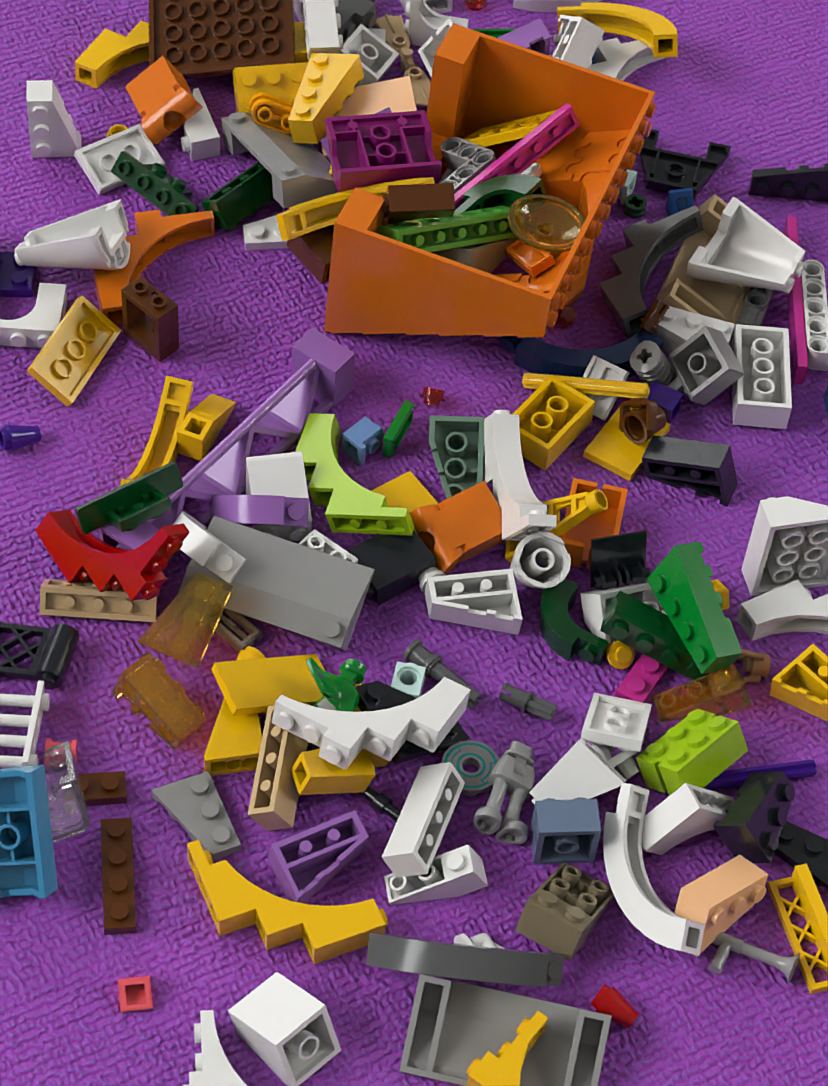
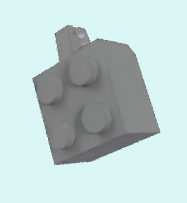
(704, 366)

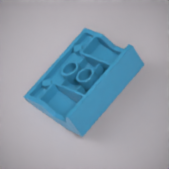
(25, 834)

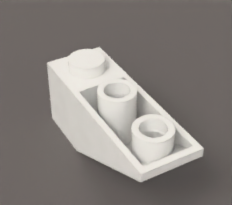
(448, 877)

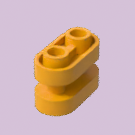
(271, 111)

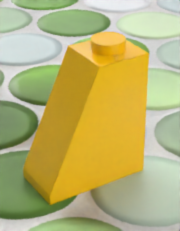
(233, 743)

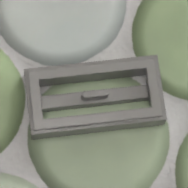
(232, 637)

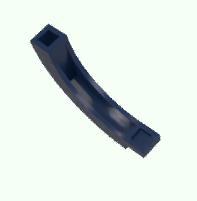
(545, 358)

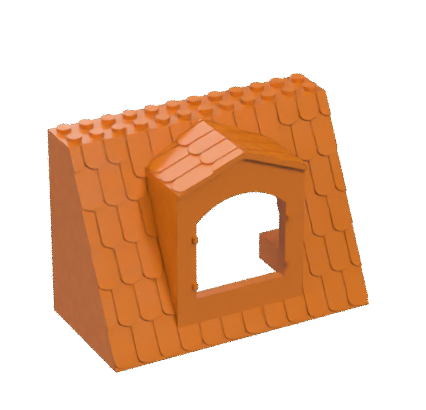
(478, 83)

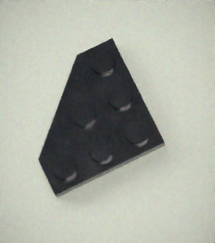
(381, 696)

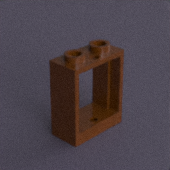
(156, 337)

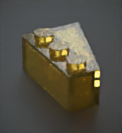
(189, 620)
(160, 700)

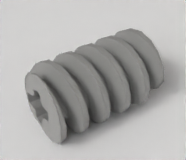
(651, 364)

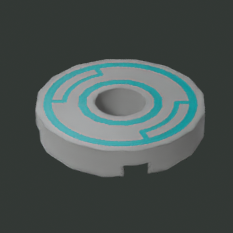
(476, 754)

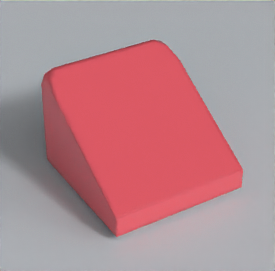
(135, 993)

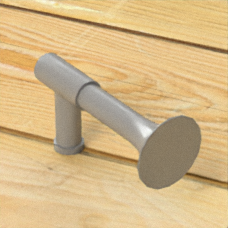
(729, 943)

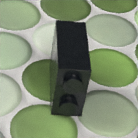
(396, 563)

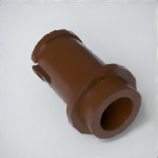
(654, 316)

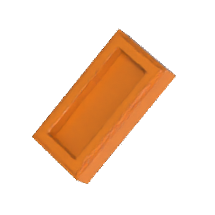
(529, 259)

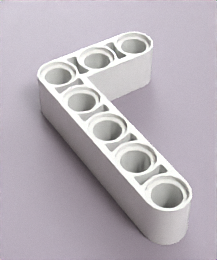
(815, 314)

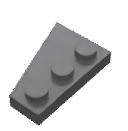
(200, 812)

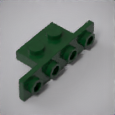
(155, 185)
(132, 502)

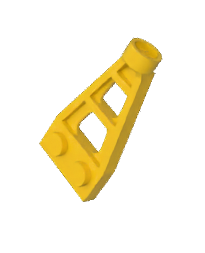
(581, 506)

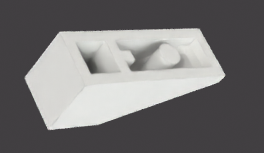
(200, 134)

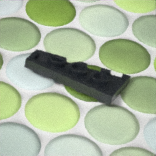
(802, 847)

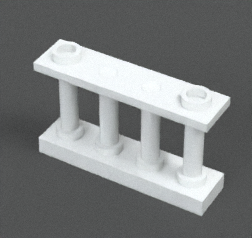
(40, 703)

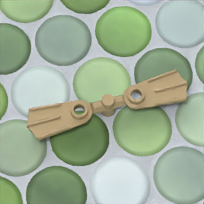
(395, 33)

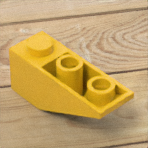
(203, 426)

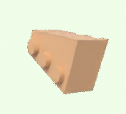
(722, 896)

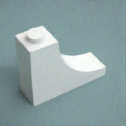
(682, 816)

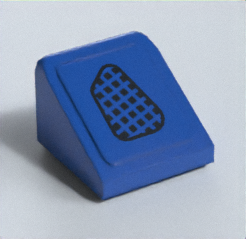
(679, 200)

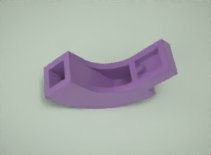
(261, 510)

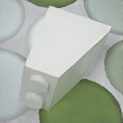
(279, 476)
(286, 1029)

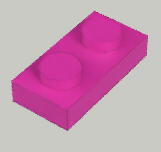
(641, 679)

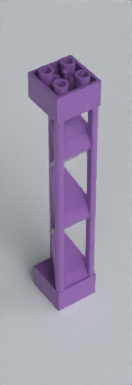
(318, 370)

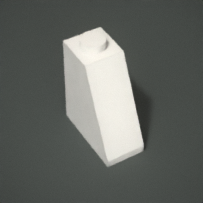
(578, 774)

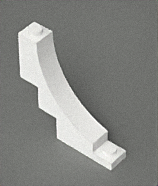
(506, 471)

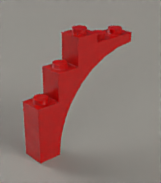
(110, 568)

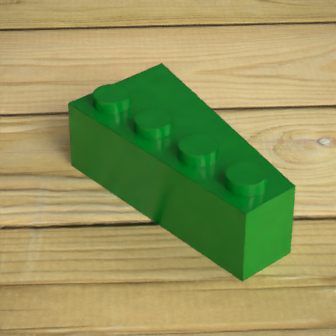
(694, 608)

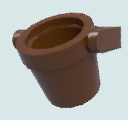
(641, 423)

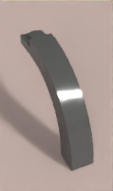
(464, 961)

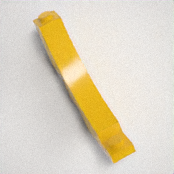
(240, 904)

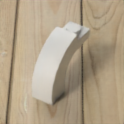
(209, 550)

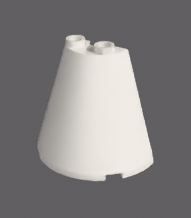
(81, 241)
(748, 253)

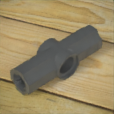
(755, 306)

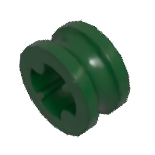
(635, 206)

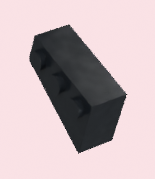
(757, 816)

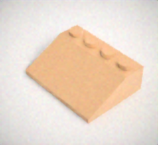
(377, 96)

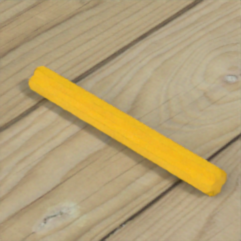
(591, 385)

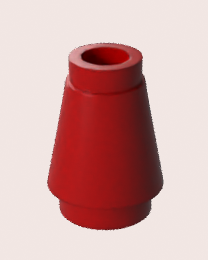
(613, 1003)

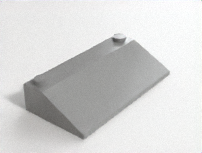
(296, 168)
(291, 584)
(464, 1021)

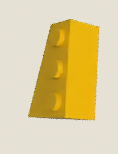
(804, 683)

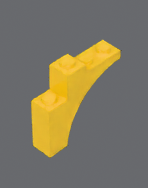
(319, 776)

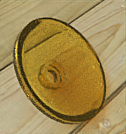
(545, 222)

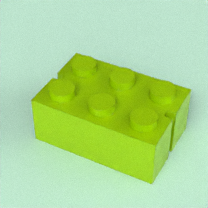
(692, 752)

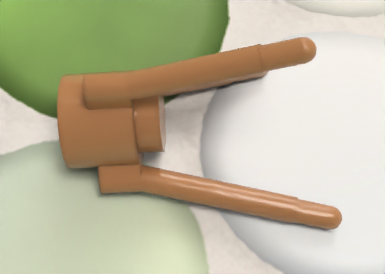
(755, 664)

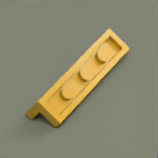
(816, 917)

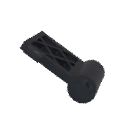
(51, 656)

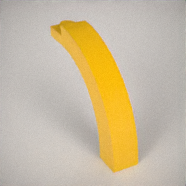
(630, 21)
(325, 210)
(163, 439)

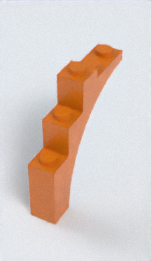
(152, 239)

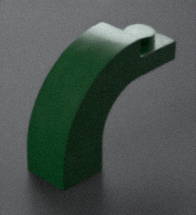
(501, 191)
(561, 631)

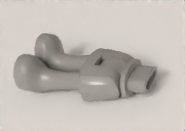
(510, 776)

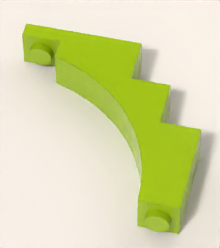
(347, 503)

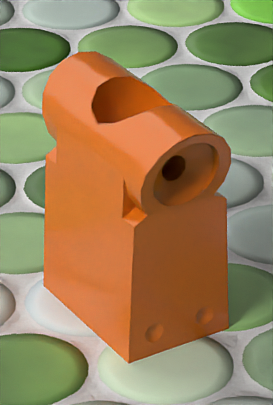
(162, 99)
(460, 526)

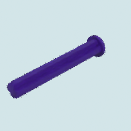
(737, 777)

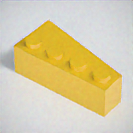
(322, 91)

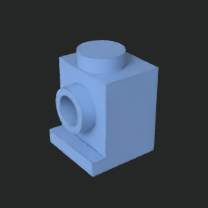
(362, 440)

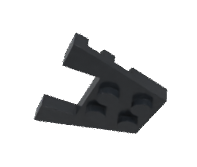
(674, 171)

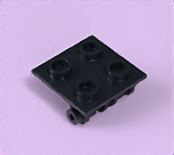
(618, 560)

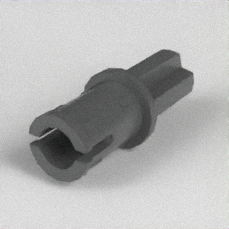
(528, 702)

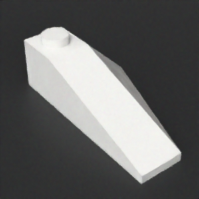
(596, 601)

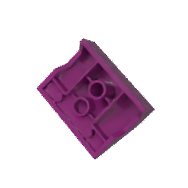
(380, 149)

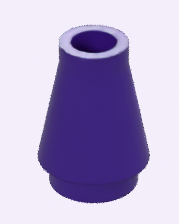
(17, 436)

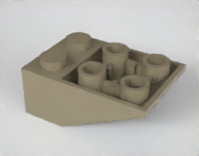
(565, 910)

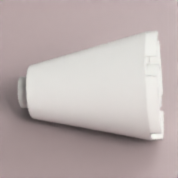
(540, 561)

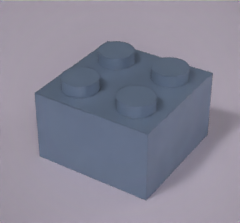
(565, 831)

